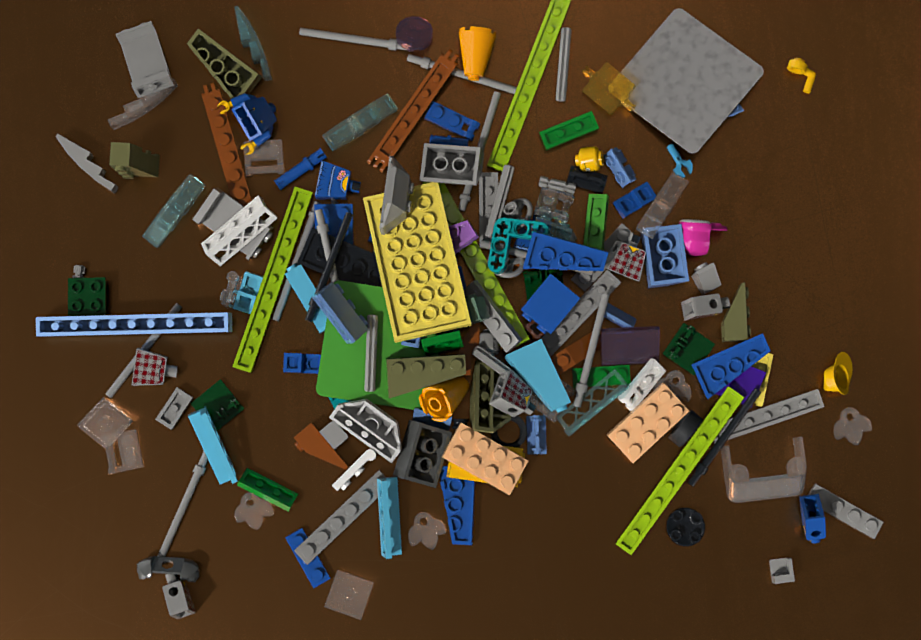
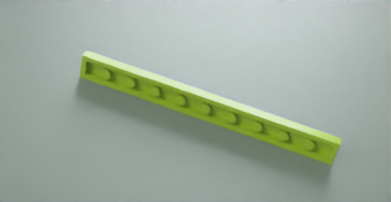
(528, 84)
(479, 267)
(273, 279)
(679, 470)

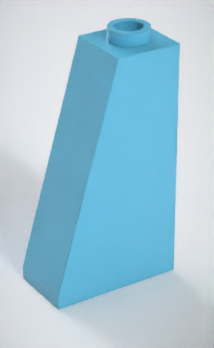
(305, 290)
(538, 372)

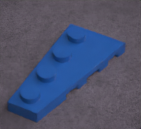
(557, 253)
(728, 364)
(459, 504)

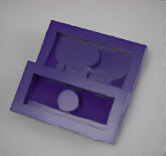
(746, 382)

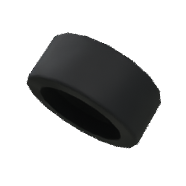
(685, 428)
(523, 433)

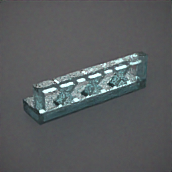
(586, 416)

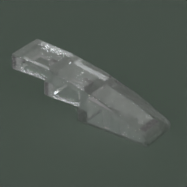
(140, 107)
(662, 205)

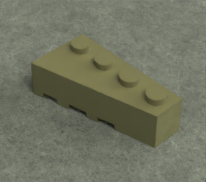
(226, 68)
(414, 373)

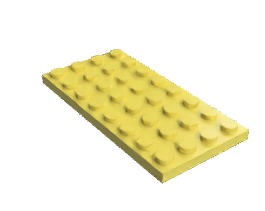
(419, 267)

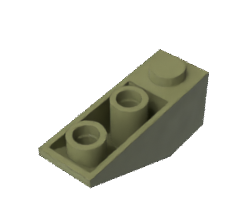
(734, 324)

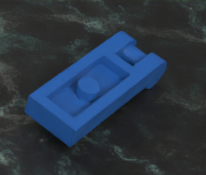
(451, 120)

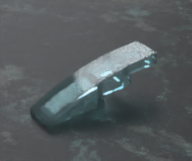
(250, 39)
(360, 122)
(173, 210)

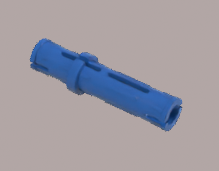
(298, 170)

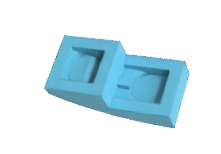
(248, 292)

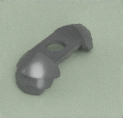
(184, 567)

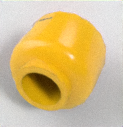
(589, 159)

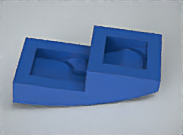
(634, 200)
(301, 363)

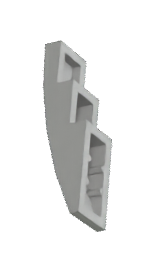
(83, 160)

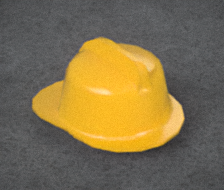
(839, 375)

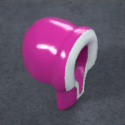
(697, 235)

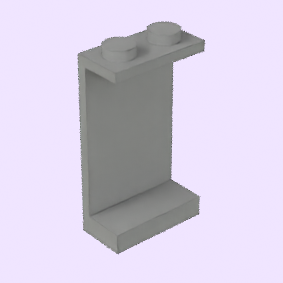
(145, 59)
(219, 209)

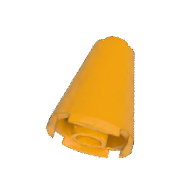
(476, 50)
(443, 398)

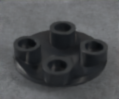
(685, 526)

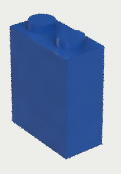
(549, 304)

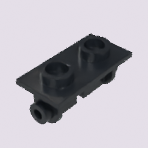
(587, 180)

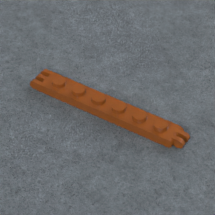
(414, 110)
(226, 145)

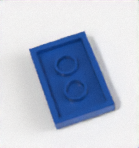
(334, 216)

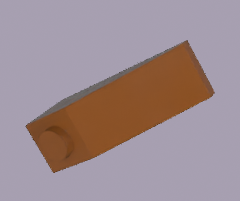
(573, 354)
(315, 444)

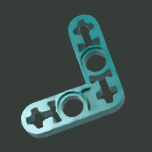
(510, 232)

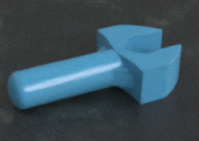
(679, 161)

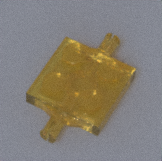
(609, 88)

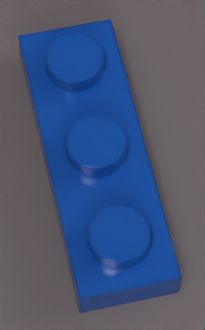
(315, 569)

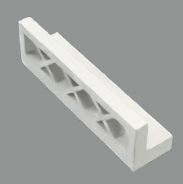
(235, 229)

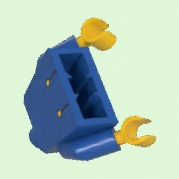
(254, 116)

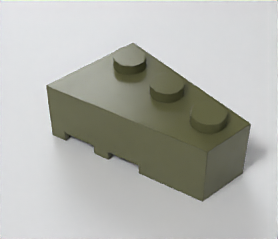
(130, 161)

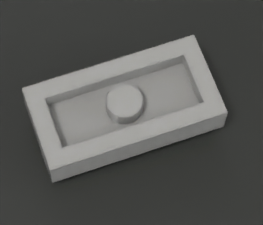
(174, 408)

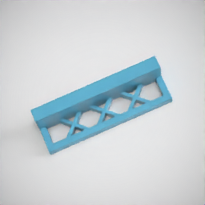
(213, 446)
(389, 516)

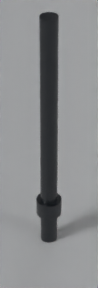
(329, 265)
(702, 468)

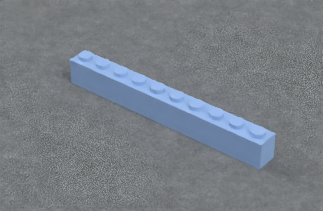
(134, 324)

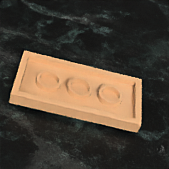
(647, 422)
(485, 458)

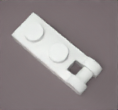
(642, 384)
(356, 469)

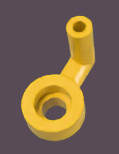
(799, 66)

